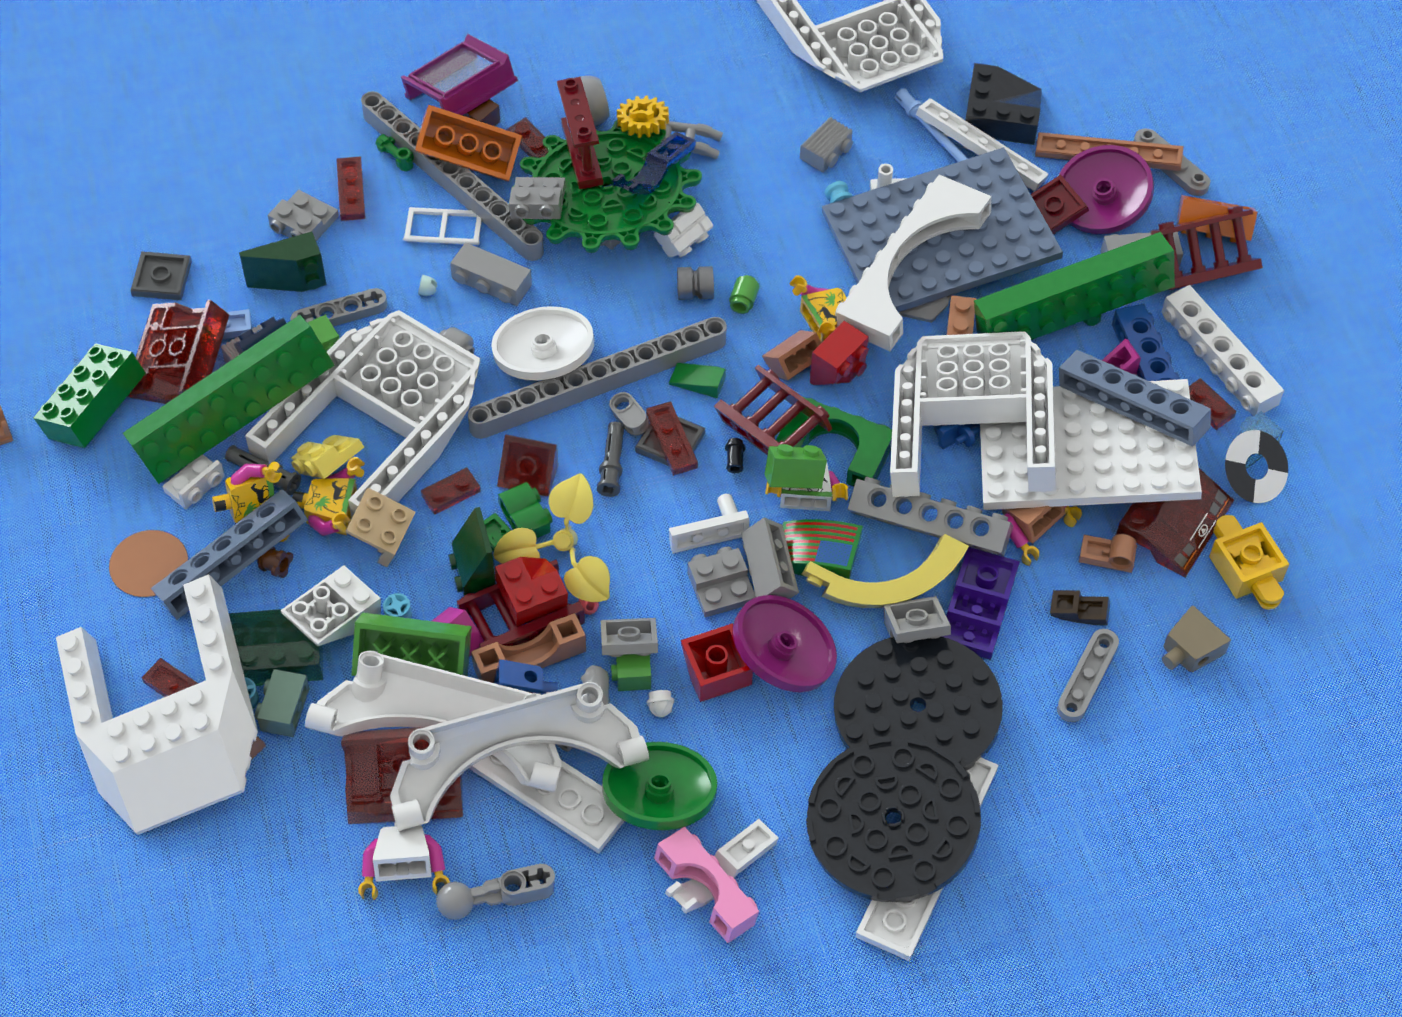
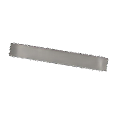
(338, 306)

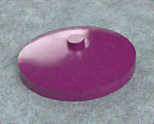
(1113, 186)
(784, 643)

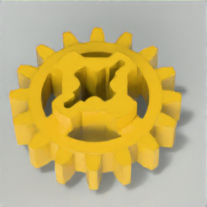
(643, 116)

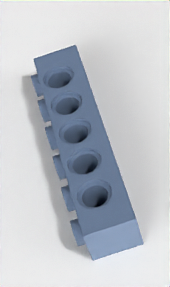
(1135, 397)
(232, 550)

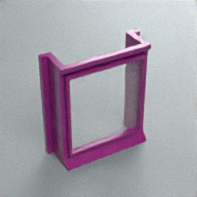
(462, 76)

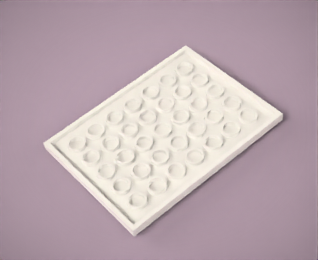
(1097, 458)

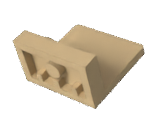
(380, 524)

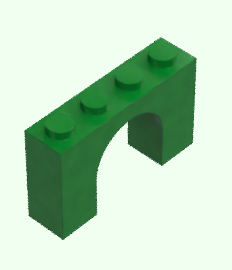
(870, 439)

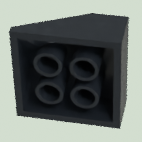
(1003, 105)

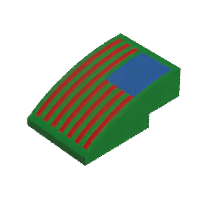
(823, 543)

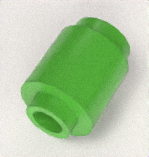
(744, 294)

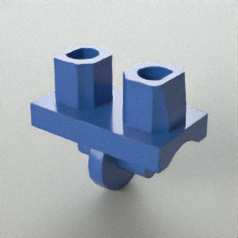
(956, 434)

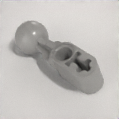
(457, 899)

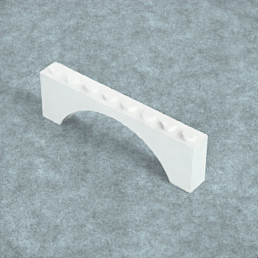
(942, 209)

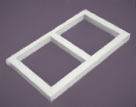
(441, 239)

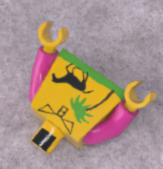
(818, 306)
(248, 490)
(327, 499)

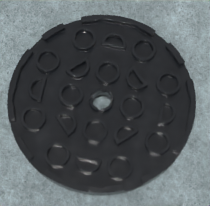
(941, 674)
(902, 858)

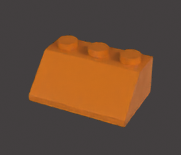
(1197, 208)

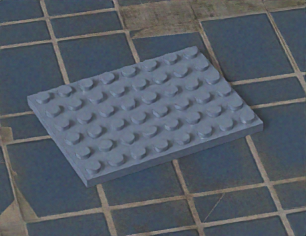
(952, 262)

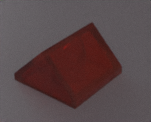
(528, 462)

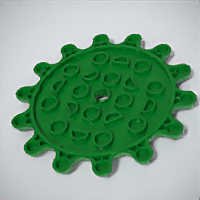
(611, 211)

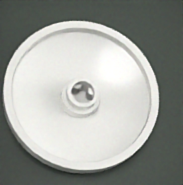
(543, 343)

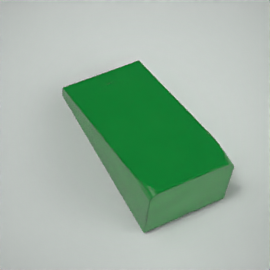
(699, 378)

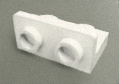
(194, 481)

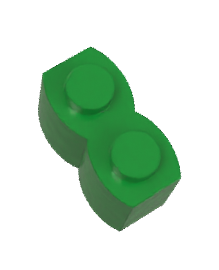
(523, 509)

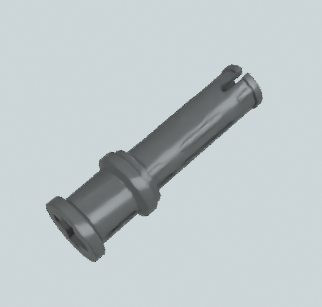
(611, 468)
(288, 482)

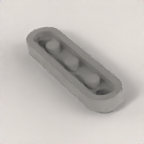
(1189, 172)
(1087, 675)

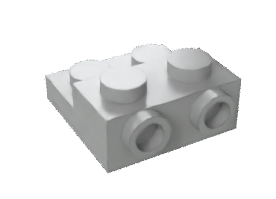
(537, 198)
(302, 215)
(720, 581)
(916, 620)
(629, 637)

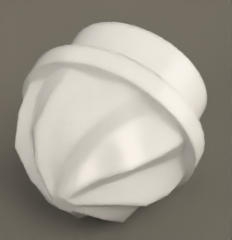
(660, 702)

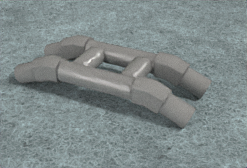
(699, 129)

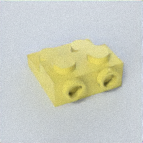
(325, 458)

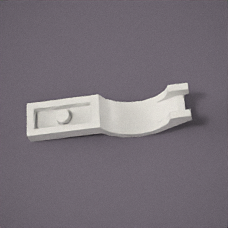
(733, 859)

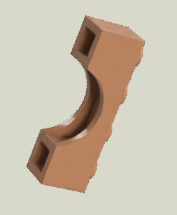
(556, 643)

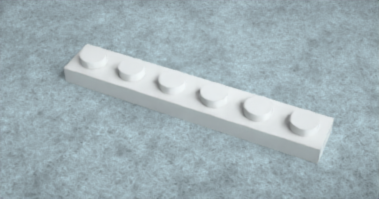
(977, 140)

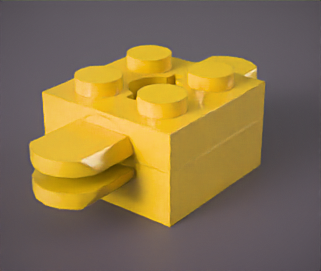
(1261, 559)

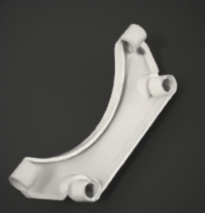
(416, 695)
(546, 719)

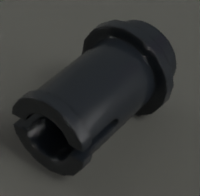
(735, 449)

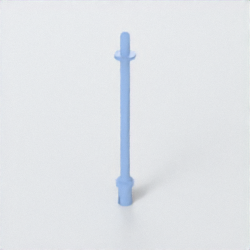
(911, 106)

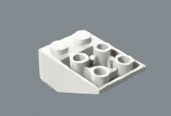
(332, 607)

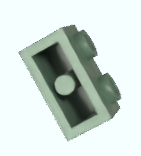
(282, 703)

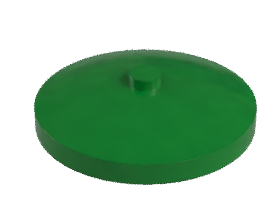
(663, 792)

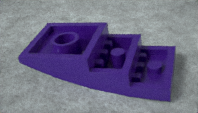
(981, 600)

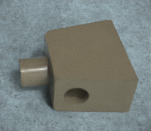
(1194, 642)

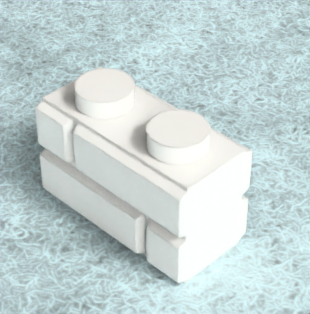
(687, 229)

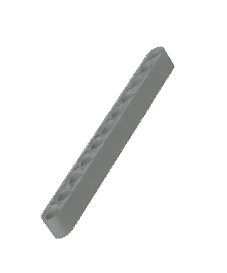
(454, 179)
(597, 377)

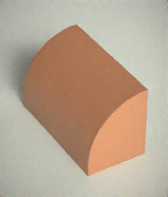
(792, 354)

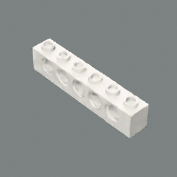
(1222, 351)

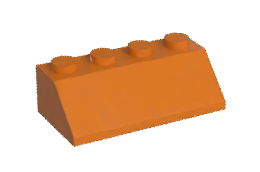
(468, 143)

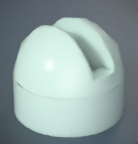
(427, 286)

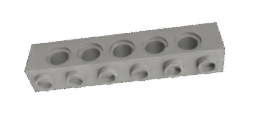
(993, 542)

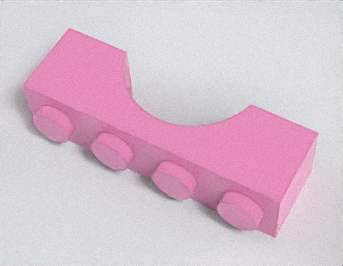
(685, 857)

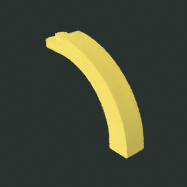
(876, 594)

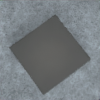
(161, 275)
(650, 447)

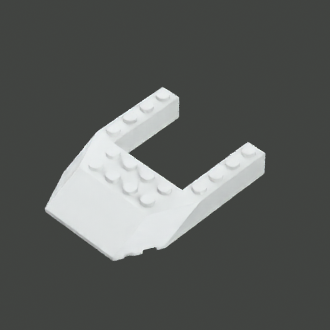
(863, 45)
(398, 377)
(973, 382)
(178, 748)

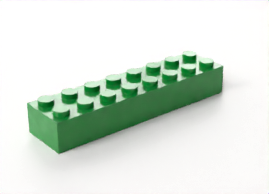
(1080, 290)
(229, 399)

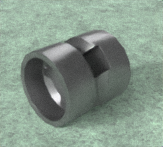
(695, 283)

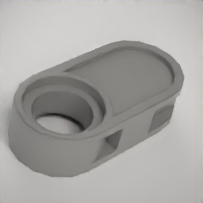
(632, 417)

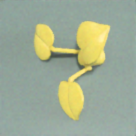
(574, 502)

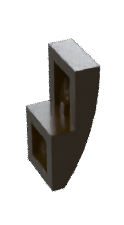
(1080, 609)

